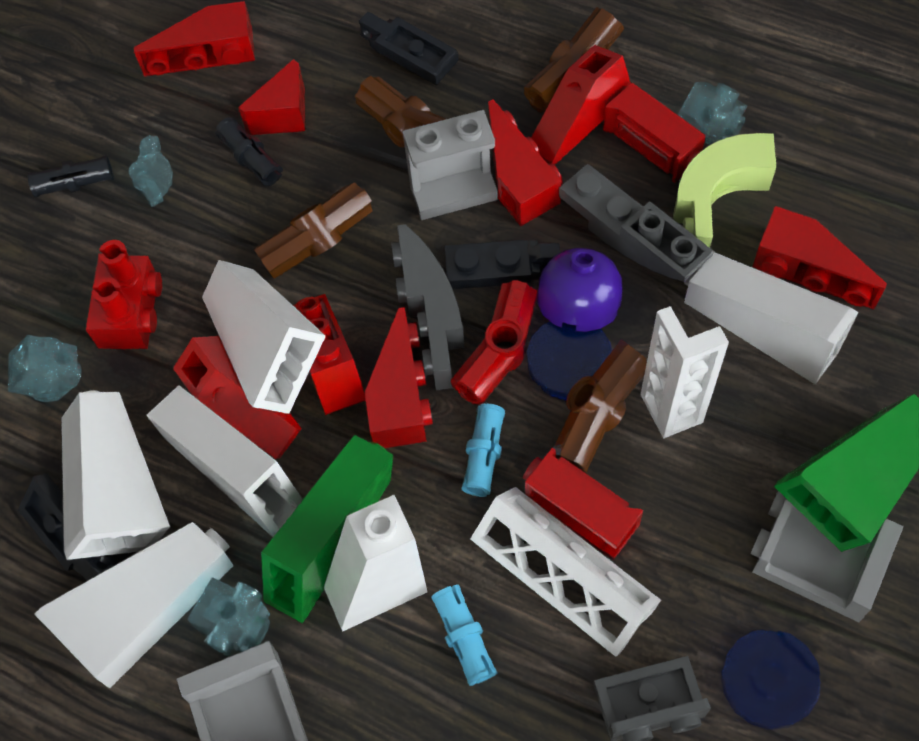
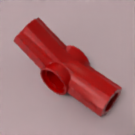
(488, 362)

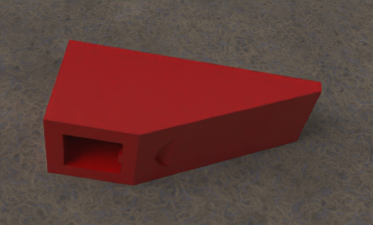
(203, 40)
(580, 102)
(522, 176)
(812, 256)
(334, 367)
(213, 381)
(392, 392)

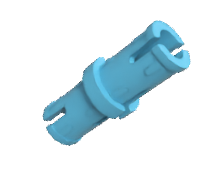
(483, 450)
(464, 635)

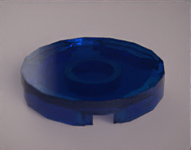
(563, 356)
(771, 679)

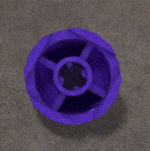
(580, 289)

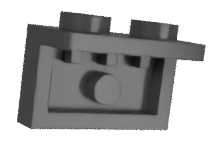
(651, 700)

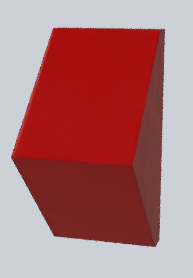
(277, 104)

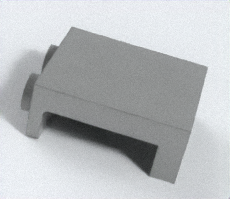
(450, 164)
(813, 567)
(243, 699)

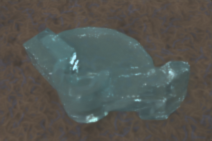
(151, 171)

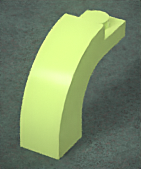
(722, 168)

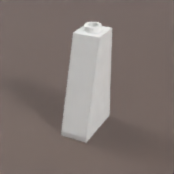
(771, 314)
(262, 335)
(227, 459)
(106, 481)
(374, 564)
(134, 603)

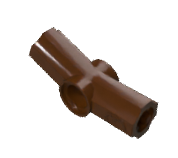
(599, 30)
(393, 109)
(314, 229)
(598, 404)

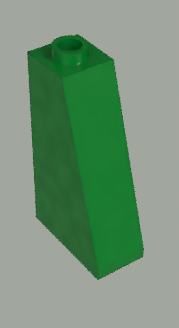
(859, 476)
(304, 547)

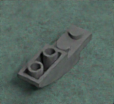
(633, 229)
(431, 300)

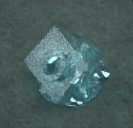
(714, 111)
(43, 368)
(230, 616)

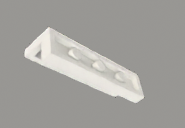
(681, 373)
(573, 556)

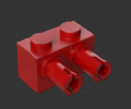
(123, 299)

